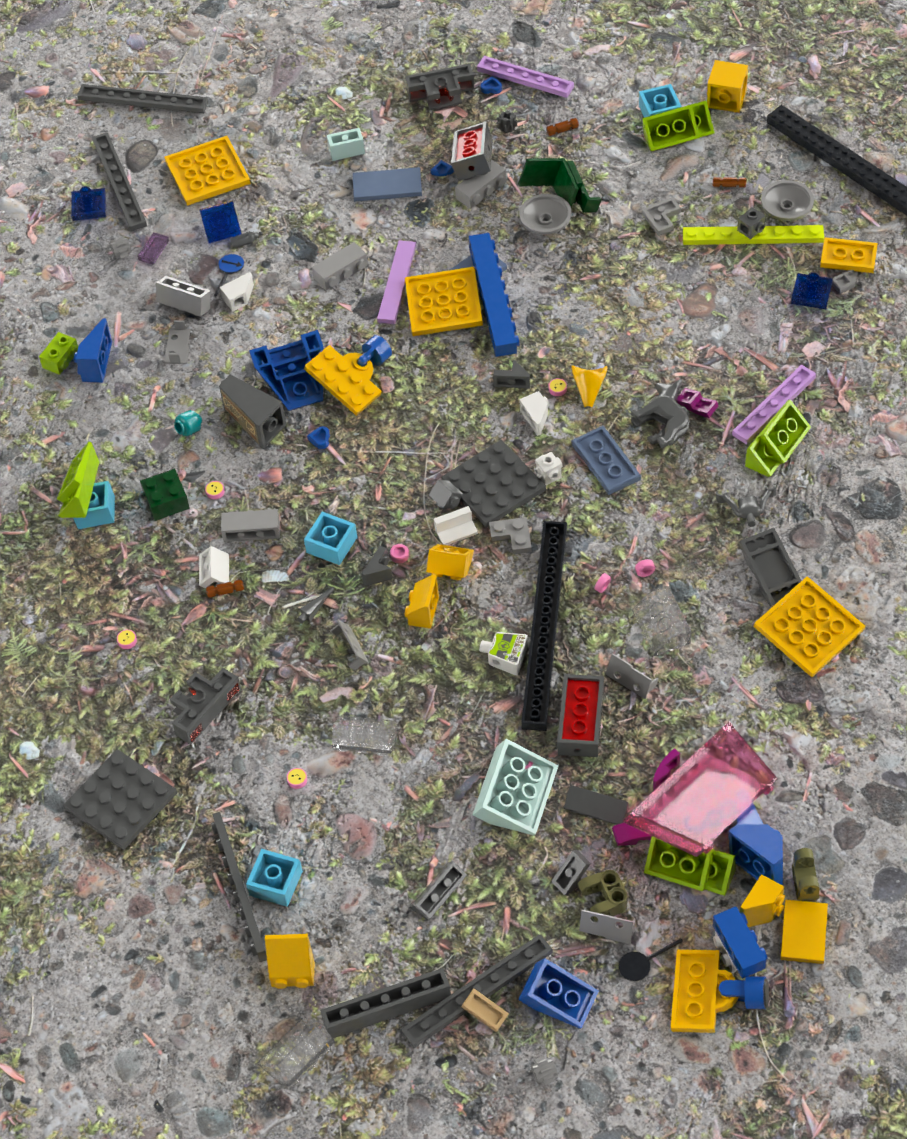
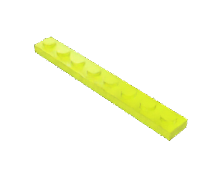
(769, 235)

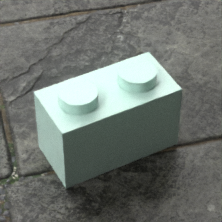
(345, 144)

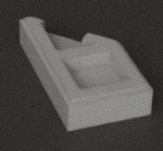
(845, 281)

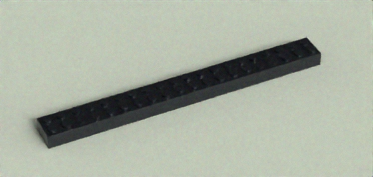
(839, 157)
(544, 626)

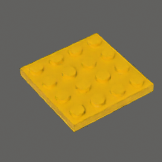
(207, 170)
(443, 301)
(809, 626)

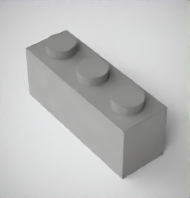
(475, 189)
(339, 266)
(183, 296)
(250, 525)

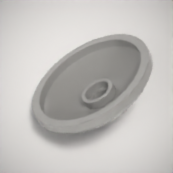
(787, 200)
(545, 214)

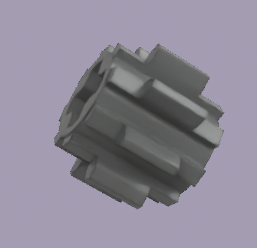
(507, 121)

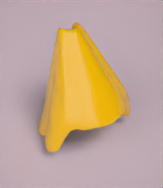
(588, 383)

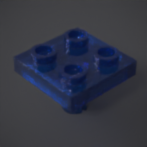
(88, 203)
(220, 221)
(811, 290)

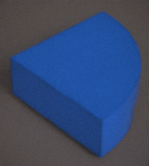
(442, 169)

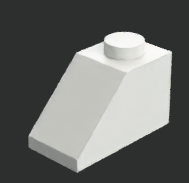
(535, 410)

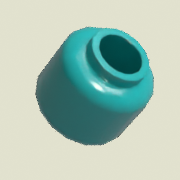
(188, 423)

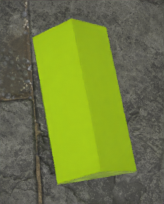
(677, 125)
(777, 440)
(79, 484)
(705, 872)

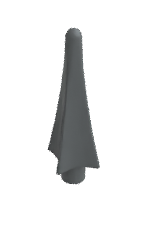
(309, 610)

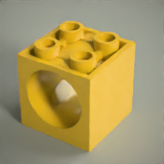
(727, 86)

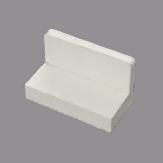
(455, 526)
(213, 567)

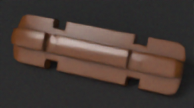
(562, 126)
(729, 182)
(224, 588)

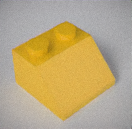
(449, 561)
(423, 602)
(763, 902)

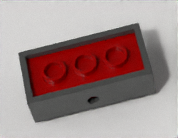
(472, 151)
(580, 715)

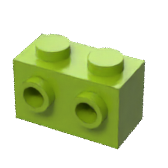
(58, 353)

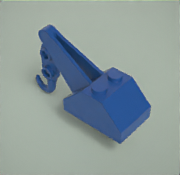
(757, 846)

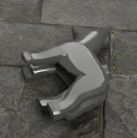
(667, 412)

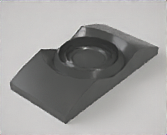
(770, 565)

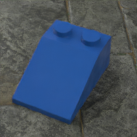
(94, 353)
(558, 993)

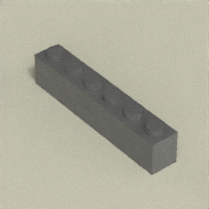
(386, 1003)

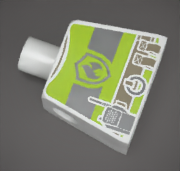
(506, 651)

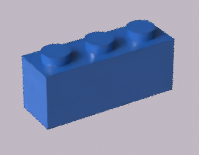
(740, 942)

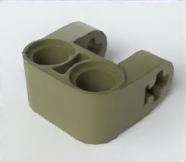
(805, 875)
(596, 883)

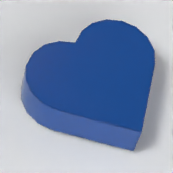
(491, 85)
(320, 437)

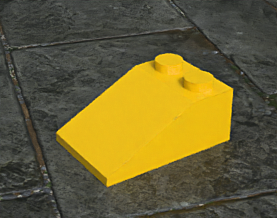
(289, 960)

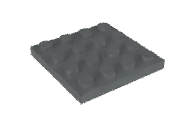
(495, 483)
(120, 799)

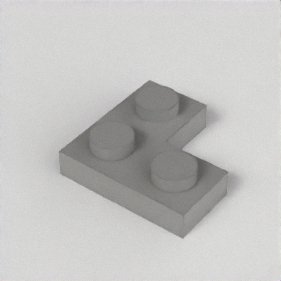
(659, 214)
(512, 529)

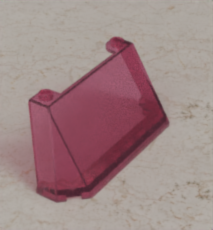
(704, 794)

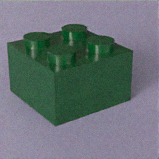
(164, 494)

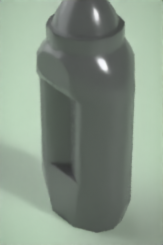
(245, 238)

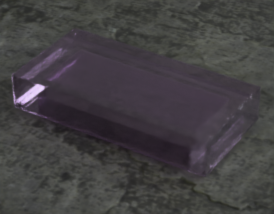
(153, 248)

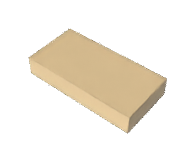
(484, 1010)

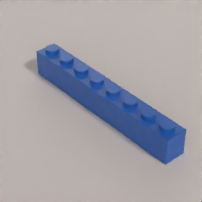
(492, 295)

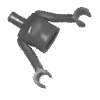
(748, 505)

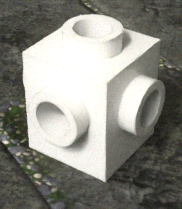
(548, 468)

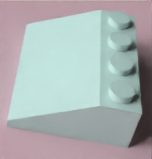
(512, 794)

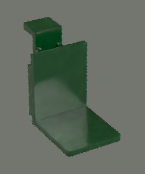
(563, 177)

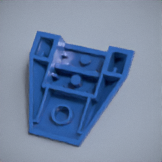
(285, 372)

